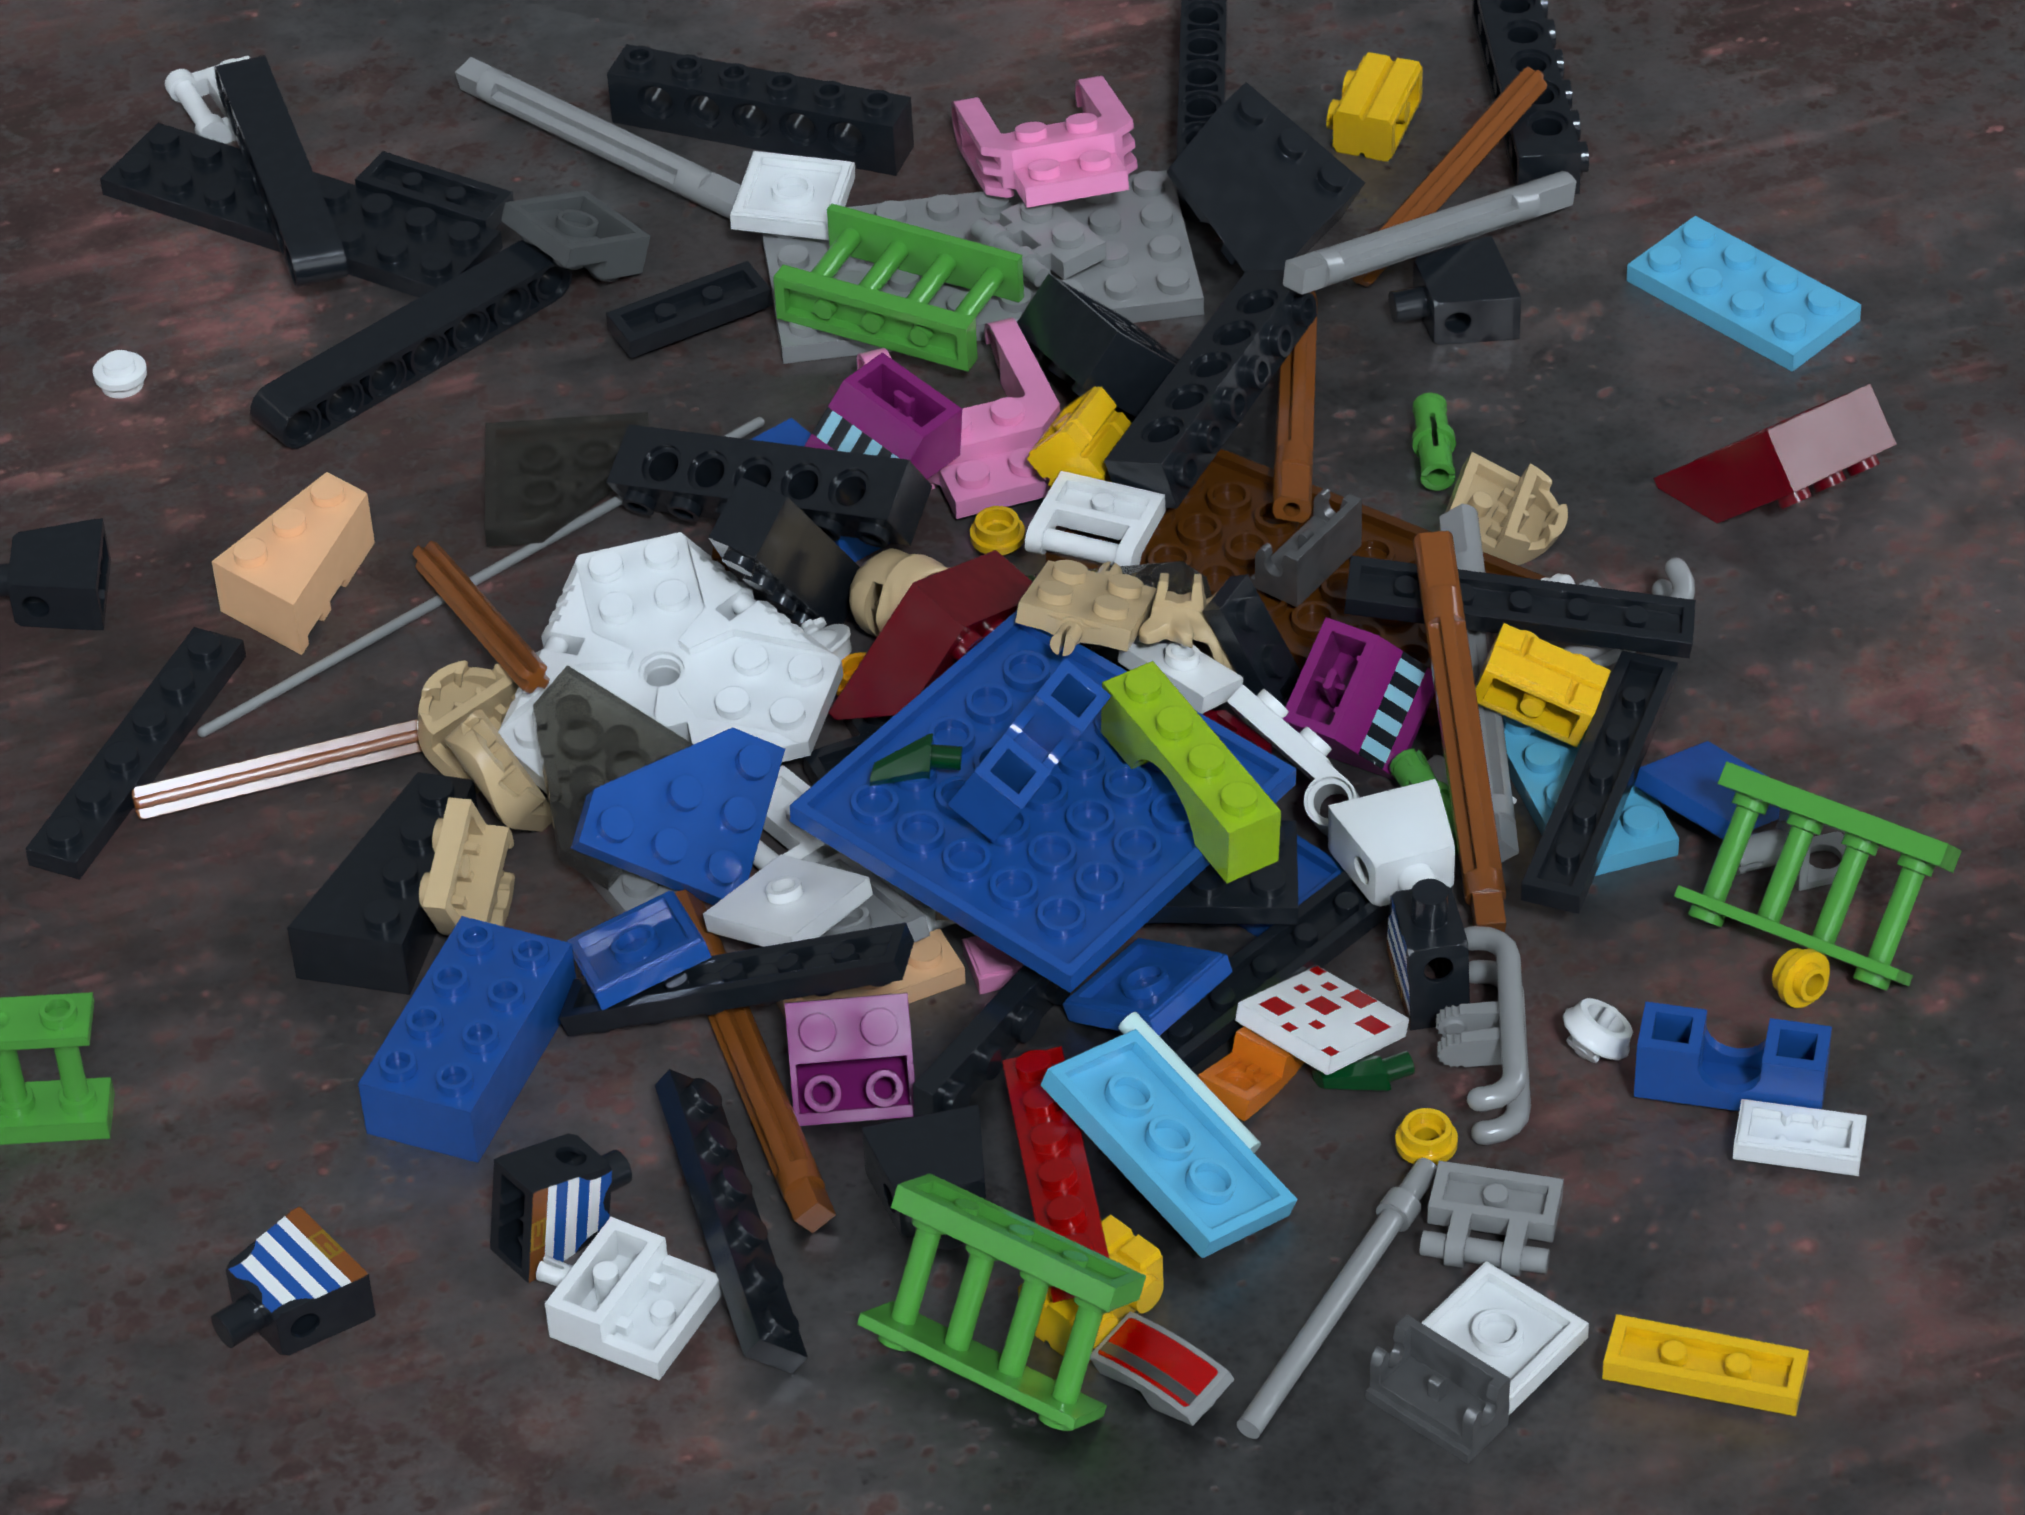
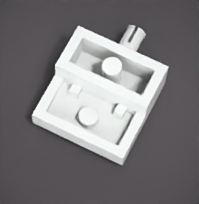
(628, 1299)

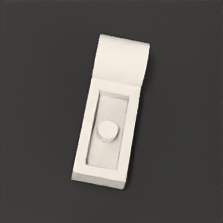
(1302, 749)

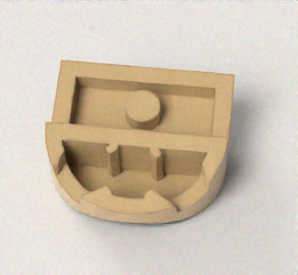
(1514, 512)
(450, 698)
(499, 774)
(467, 869)

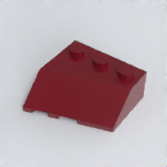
(1785, 459)
(930, 633)

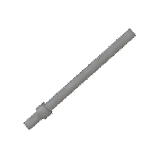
(1394, 1215)

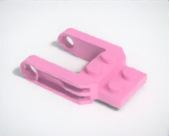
(1051, 161)
(1000, 432)

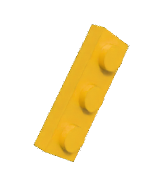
(1705, 1365)

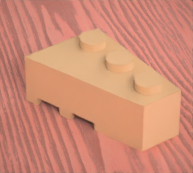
(295, 561)

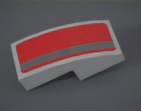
(1163, 1366)

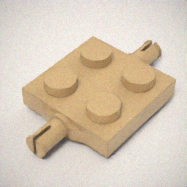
(1086, 605)

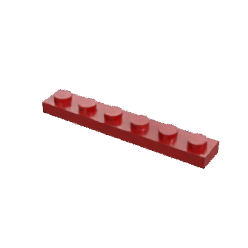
(1053, 1156)

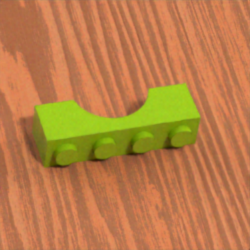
(1226, 808)

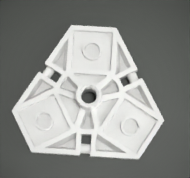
(683, 648)

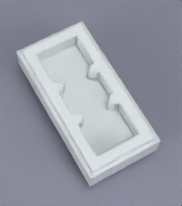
(1192, 672)
(1799, 1137)

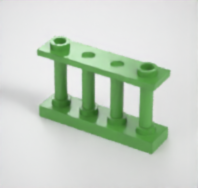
(887, 319)
(1862, 838)
(54, 1108)
(1043, 1262)

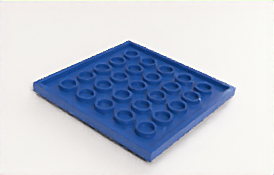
(1077, 863)

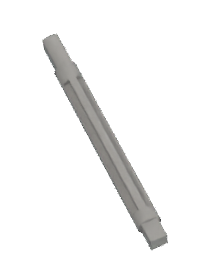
(598, 136)
(1429, 233)
(1465, 528)

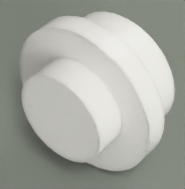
(120, 373)

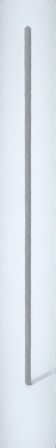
(425, 607)

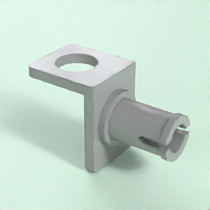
(1765, 848)

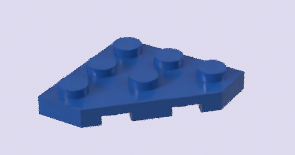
(687, 816)

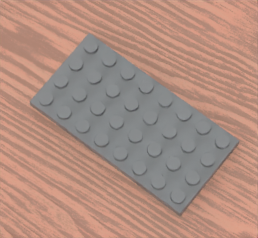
(1144, 275)

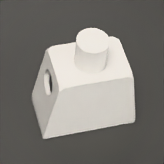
(1393, 840)

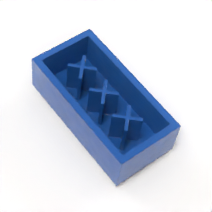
(467, 1039)

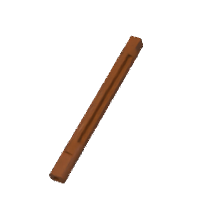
(1295, 430)
(1460, 728)
(766, 1099)

